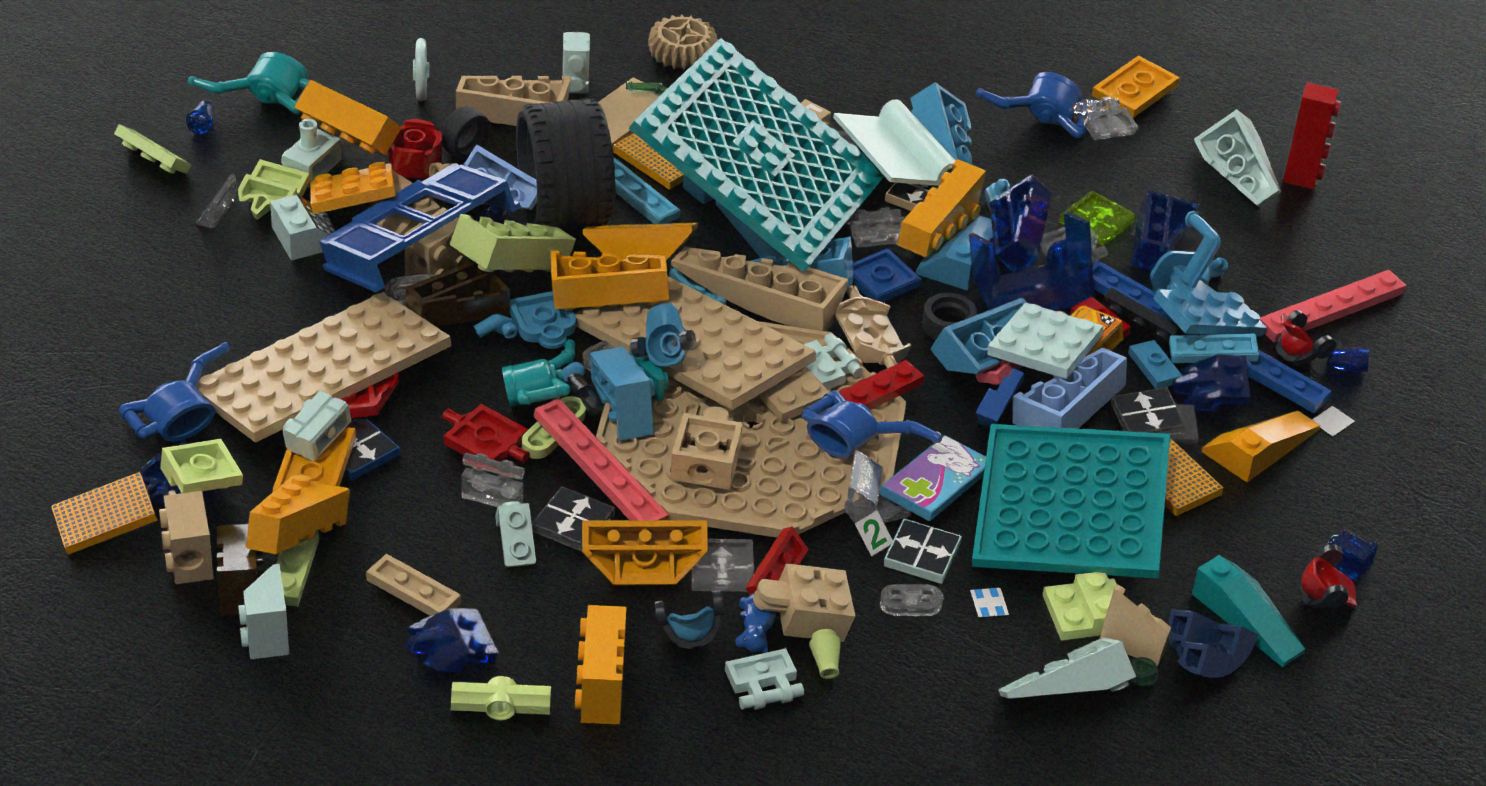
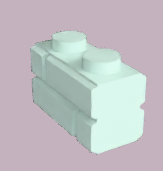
(576, 60)
(316, 425)

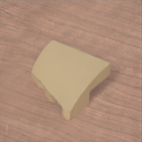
(1135, 627)

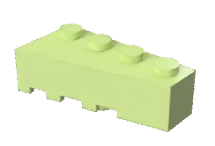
(509, 244)

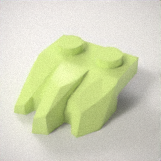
(271, 183)

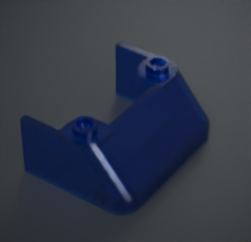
(1054, 286)

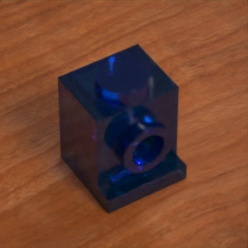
(1357, 554)

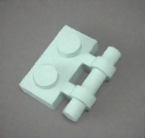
(826, 369)
(762, 671)

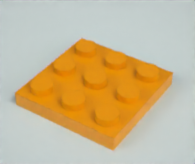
(352, 187)

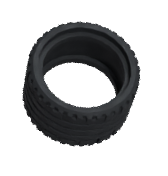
(572, 161)

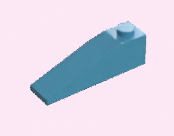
(945, 119)

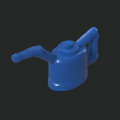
(1049, 100)
(175, 407)
(852, 425)

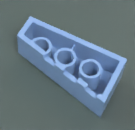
(1074, 399)

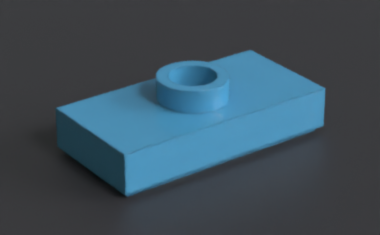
(1154, 364)

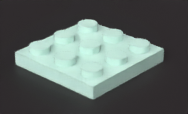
(1045, 340)

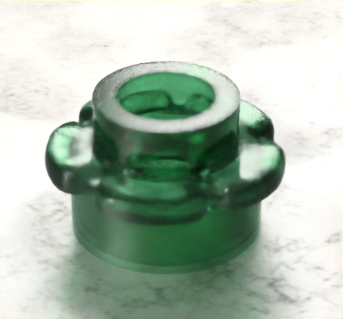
(1145, 671)

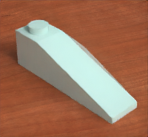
(1239, 156)
(1089, 668)

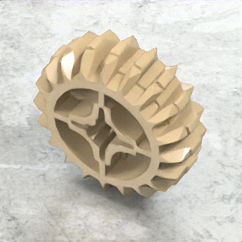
(680, 41)

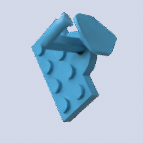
(1193, 303)

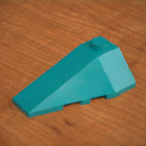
(1244, 603)

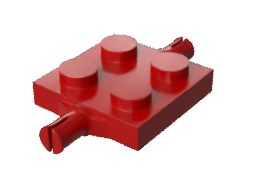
(485, 433)

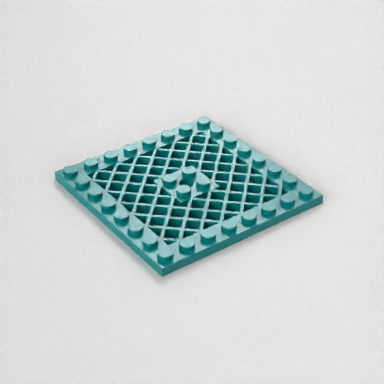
(759, 153)

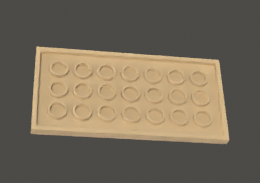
(732, 354)
(331, 357)

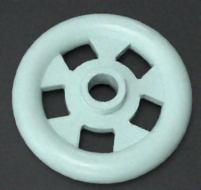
(421, 69)

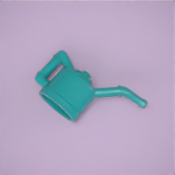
(271, 80)
(538, 379)

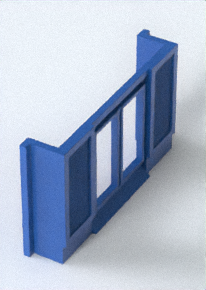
(362, 245)

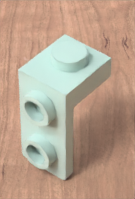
(516, 534)

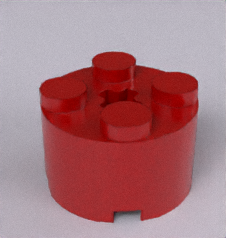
(415, 149)

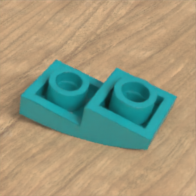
(654, 372)

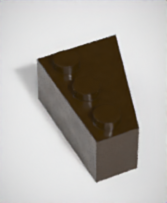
(236, 567)

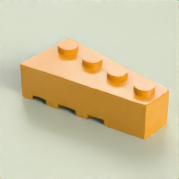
(347, 118)
(943, 210)
(607, 280)
(602, 665)

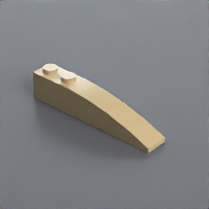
(767, 289)

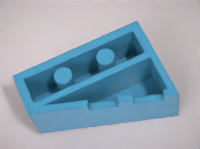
(625, 389)

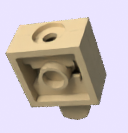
(433, 252)
(707, 449)
(186, 537)
(808, 600)

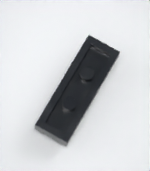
(1141, 316)

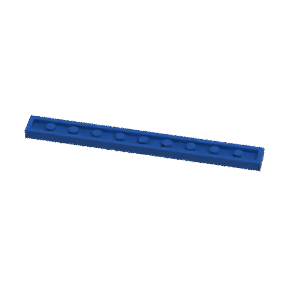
(1265, 370)

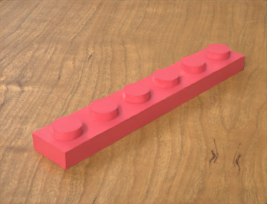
(1339, 302)
(598, 462)

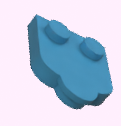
(540, 321)

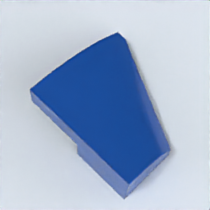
(996, 402)

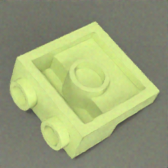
(200, 466)
(1080, 606)

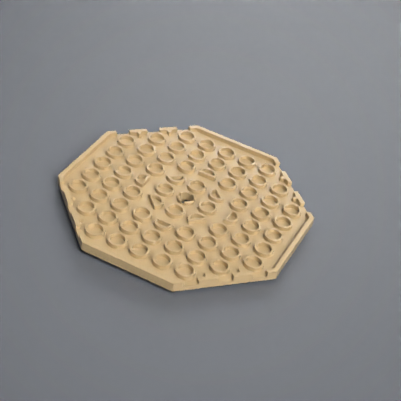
(779, 471)

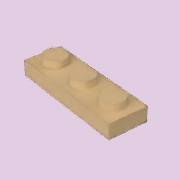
(412, 586)

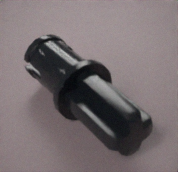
(586, 393)

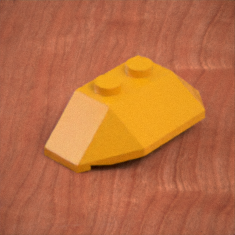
(640, 238)
(644, 549)

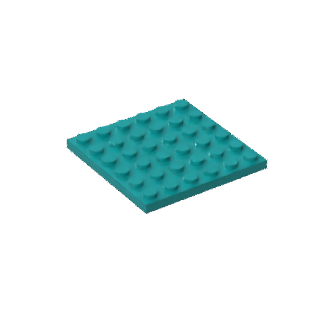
(1072, 501)

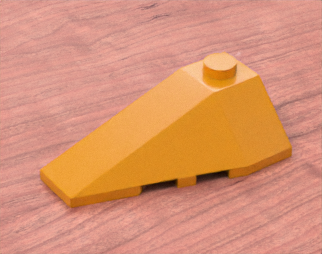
(1260, 445)

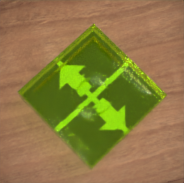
(1104, 215)

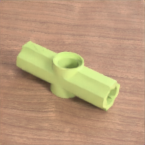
(500, 698)

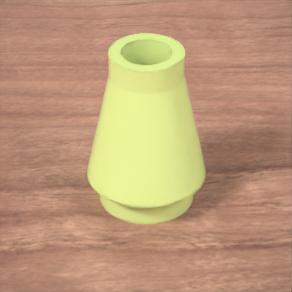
(826, 651)

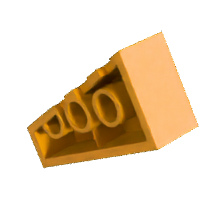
(295, 514)

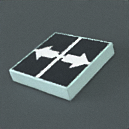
(922, 551)

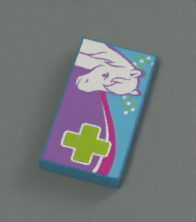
(935, 478)

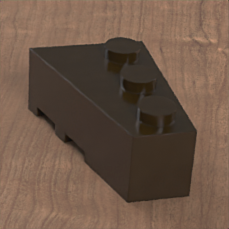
(459, 296)

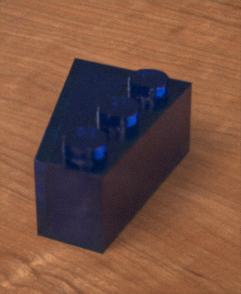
(1019, 222)
(1159, 227)

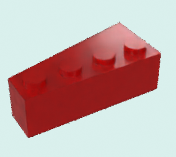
(1311, 135)

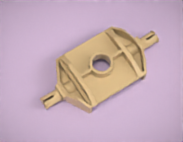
(870, 330)

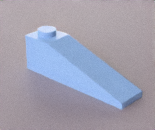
(520, 184)

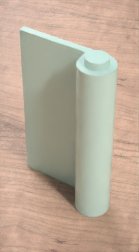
(898, 145)

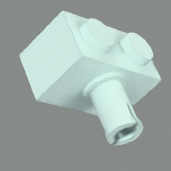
(314, 152)

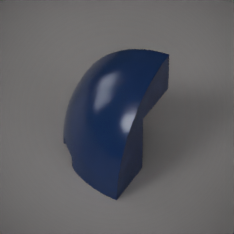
(1207, 646)

